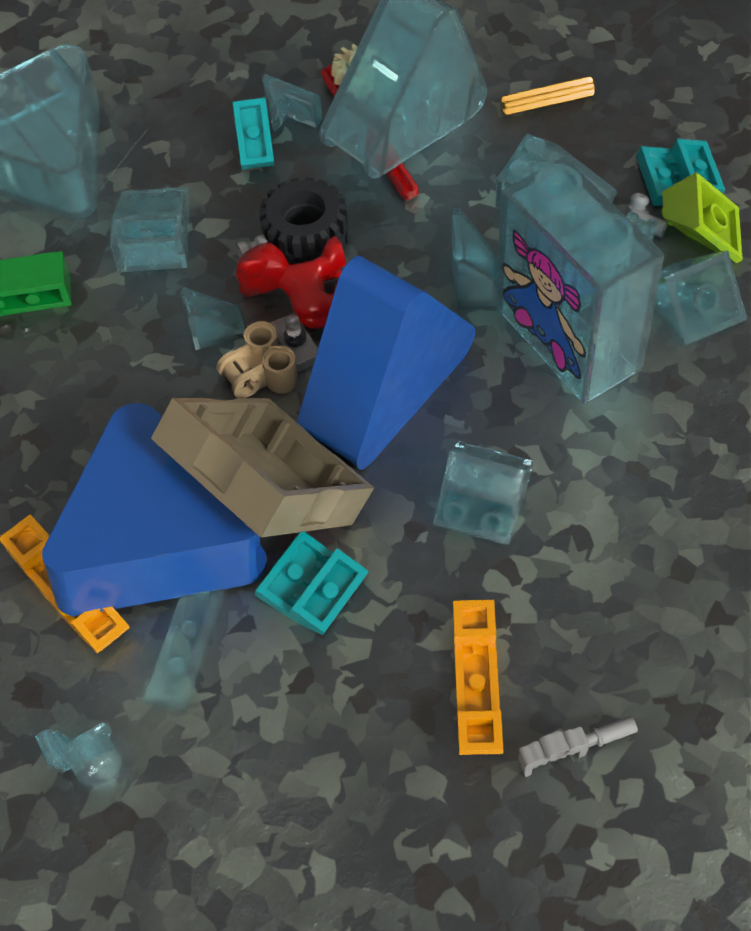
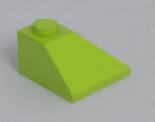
(704, 215)

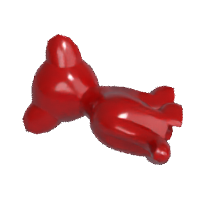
(267, 269)

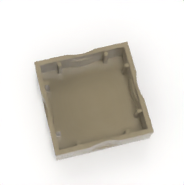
(261, 464)

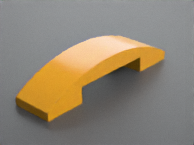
(25, 546)
(477, 678)

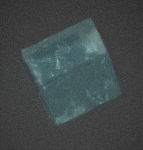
(482, 492)

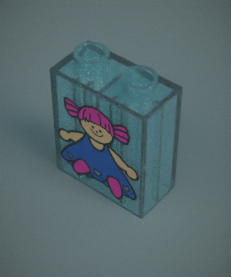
(576, 278)

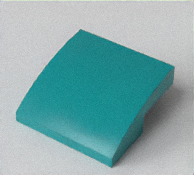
(668, 166)
(311, 583)

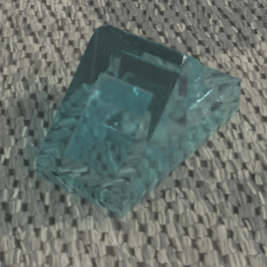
(290, 101)

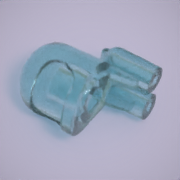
(89, 754)

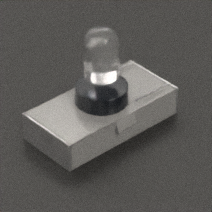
(295, 336)

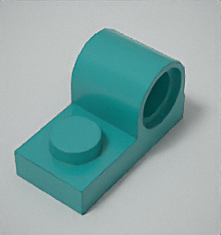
(253, 133)

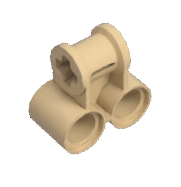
(259, 363)

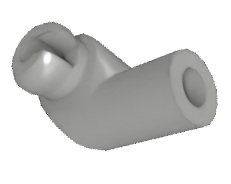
(638, 205)

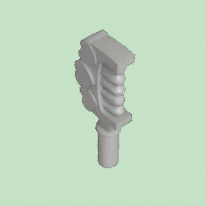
(572, 741)

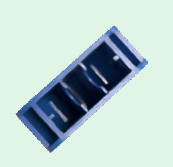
(378, 360)
(143, 527)

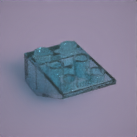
(151, 230)

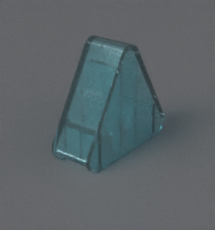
(405, 85)
(50, 133)

